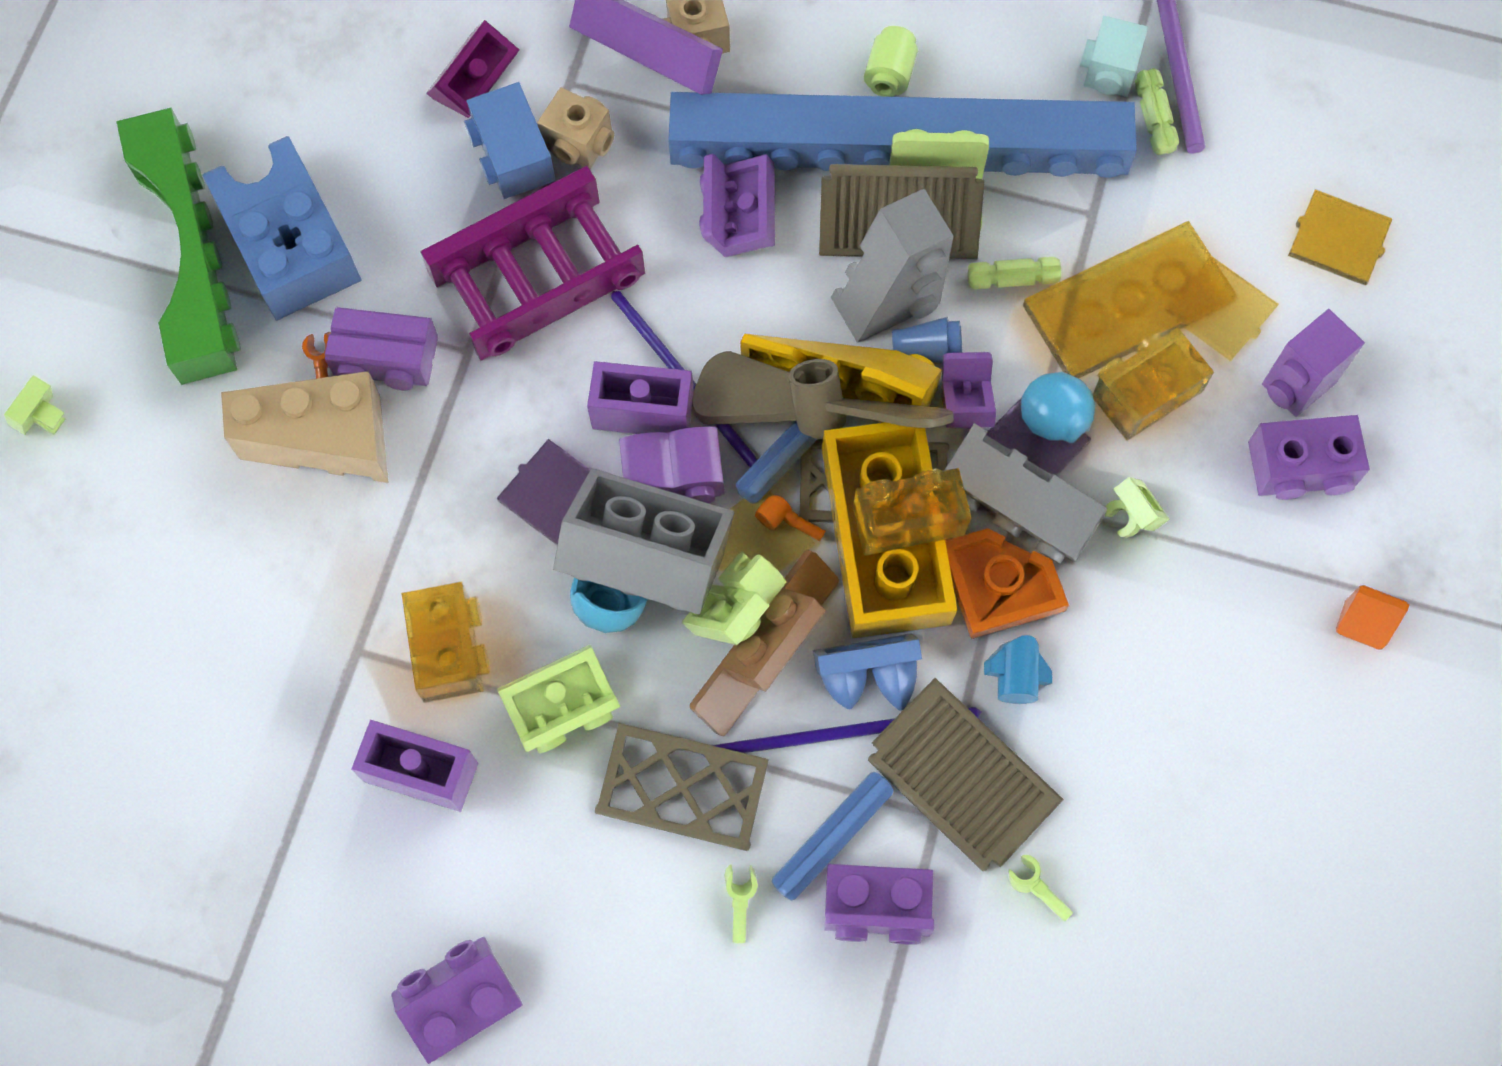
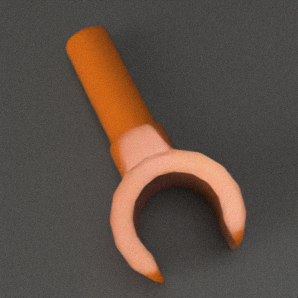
(318, 358)
(777, 509)

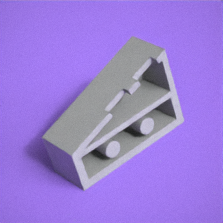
(899, 270)
(1025, 496)

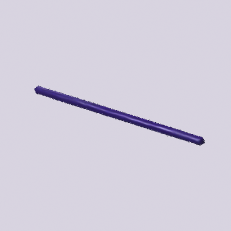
(671, 362)
(813, 736)

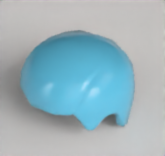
(1058, 407)
(604, 606)

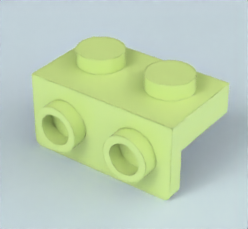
(559, 700)

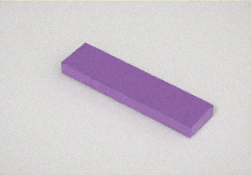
(649, 41)

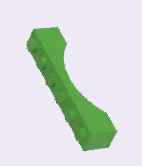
(194, 323)

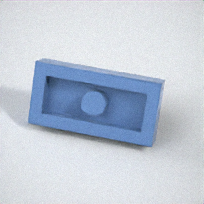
(891, 661)

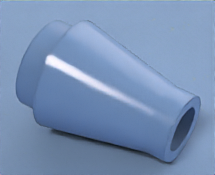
(929, 339)

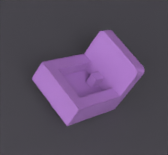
(968, 389)

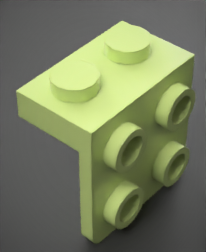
(940, 149)

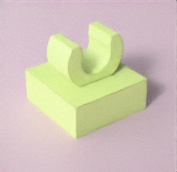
(34, 406)
(1140, 505)

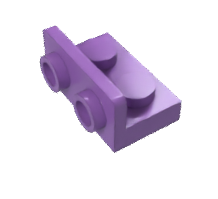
(879, 902)

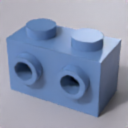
(511, 141)

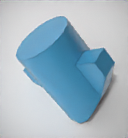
(1018, 670)

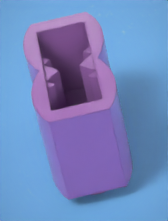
(676, 461)

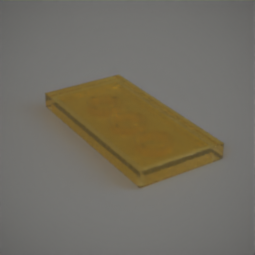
(1129, 299)

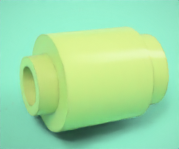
(891, 61)

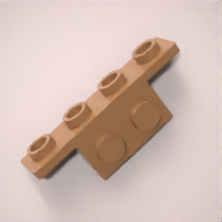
(761, 658)

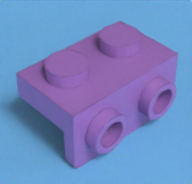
(738, 204)
(454, 998)

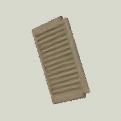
(858, 192)
(962, 777)

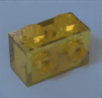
(1151, 382)
(911, 511)
(444, 641)

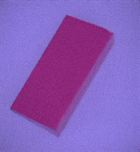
(473, 68)

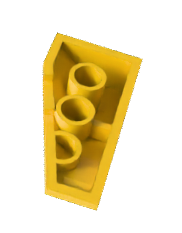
(863, 371)

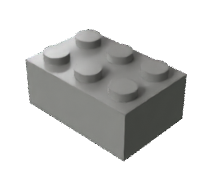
(643, 541)

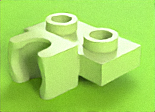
(735, 609)

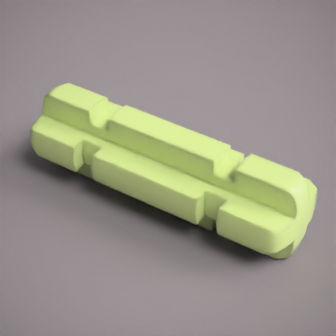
(1156, 111)
(1014, 273)

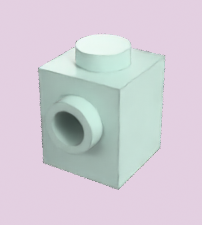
(1113, 56)

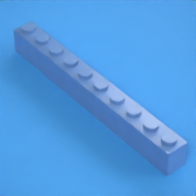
(859, 130)

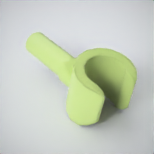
(1039, 888)
(740, 897)

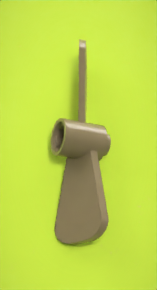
(750, 391)

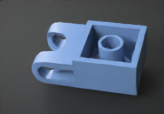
(284, 233)

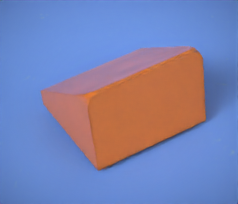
(1371, 617)

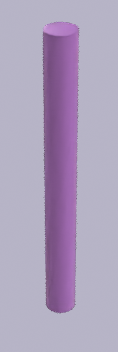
(1181, 76)

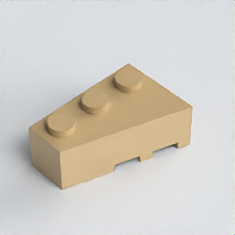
(310, 424)

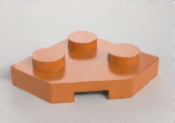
(1001, 583)

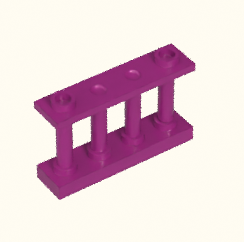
(513, 225)

